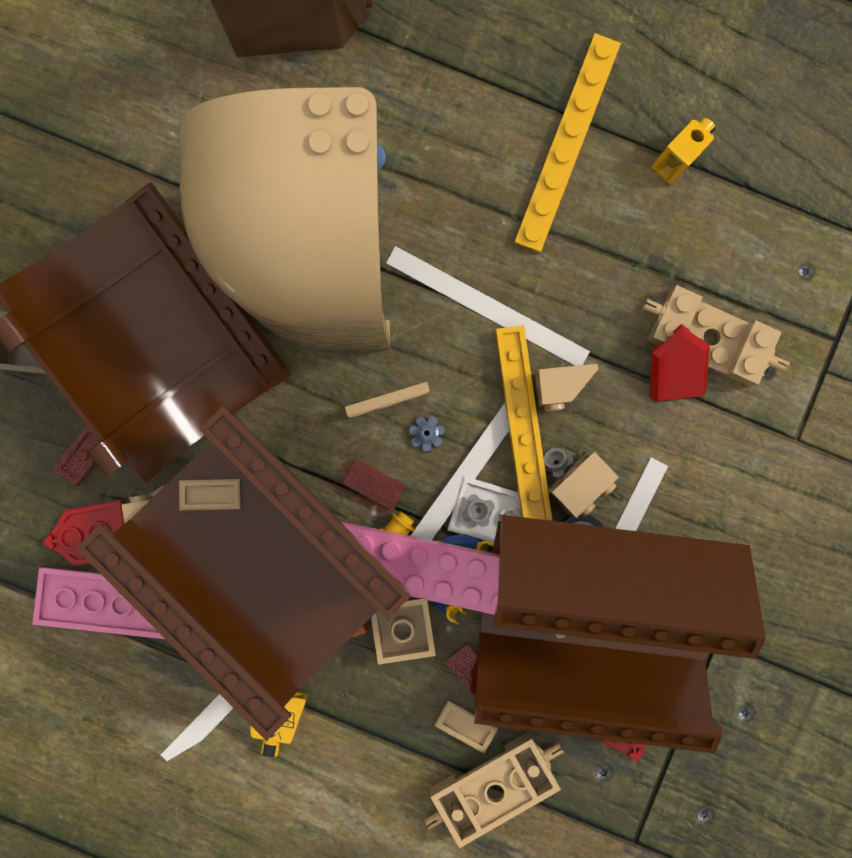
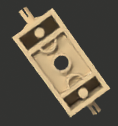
(742, 347)
(520, 771)

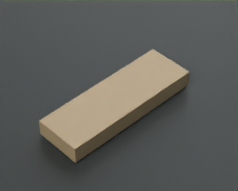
(387, 400)

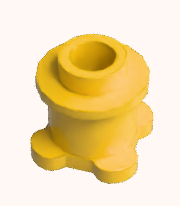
(399, 524)

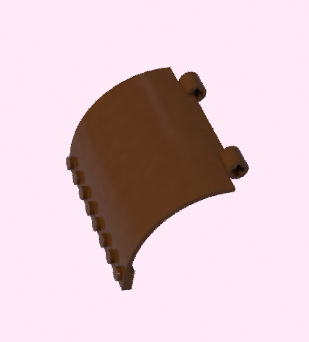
(137, 335)

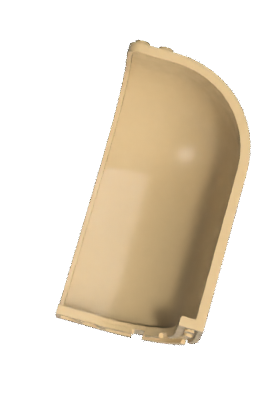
(288, 210)

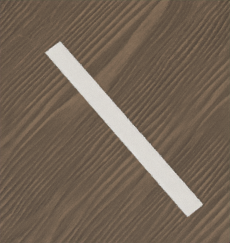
(486, 306)
(470, 468)
(642, 495)
(199, 727)

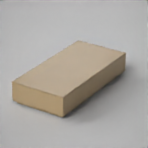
(209, 494)
(460, 724)

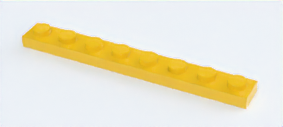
(567, 143)
(523, 423)

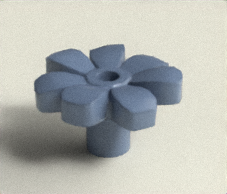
(432, 438)

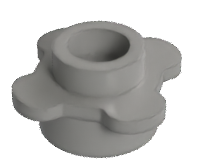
(553, 455)
(482, 517)

